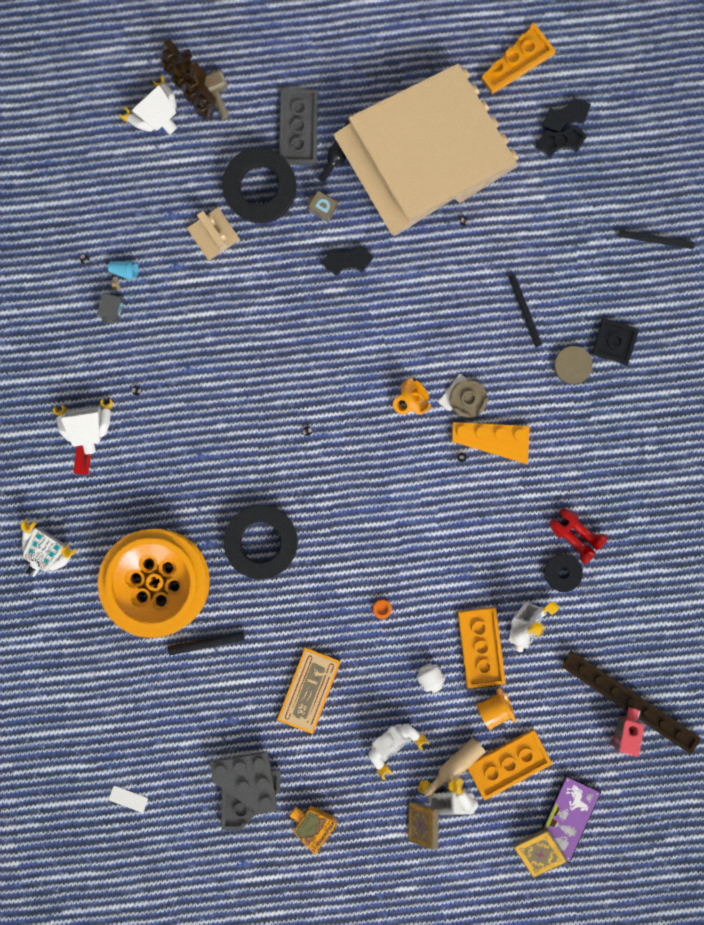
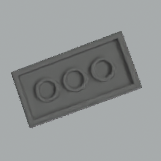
(298, 126)

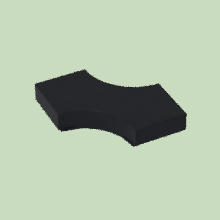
(573, 113)
(554, 142)
(340, 261)

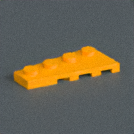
(523, 56)
(496, 439)

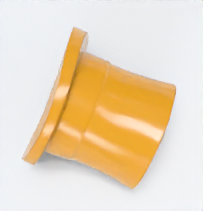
(496, 709)

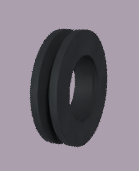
(235, 173)
(233, 539)

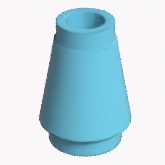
(125, 269)

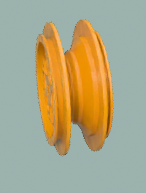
(121, 594)

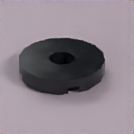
(574, 568)

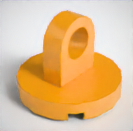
(415, 397)

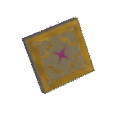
(423, 825)
(540, 852)

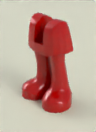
(594, 540)

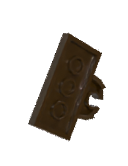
(188, 78)

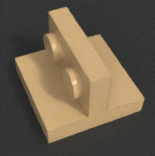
(213, 233)

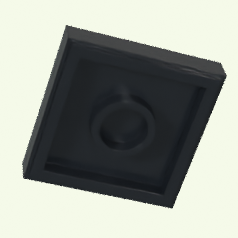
(614, 342)

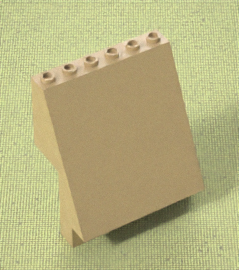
(426, 148)

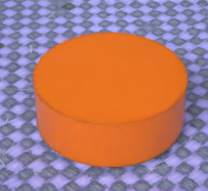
(382, 609)

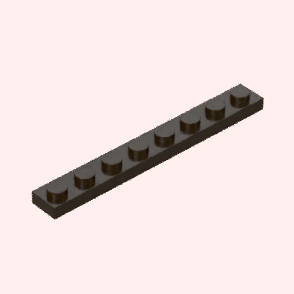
(626, 698)

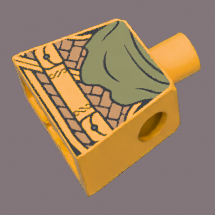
(313, 826)

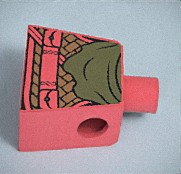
(628, 740)

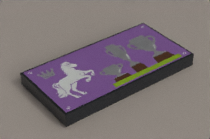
(570, 813)

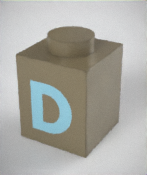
(322, 206)

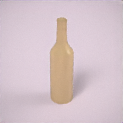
(456, 765)

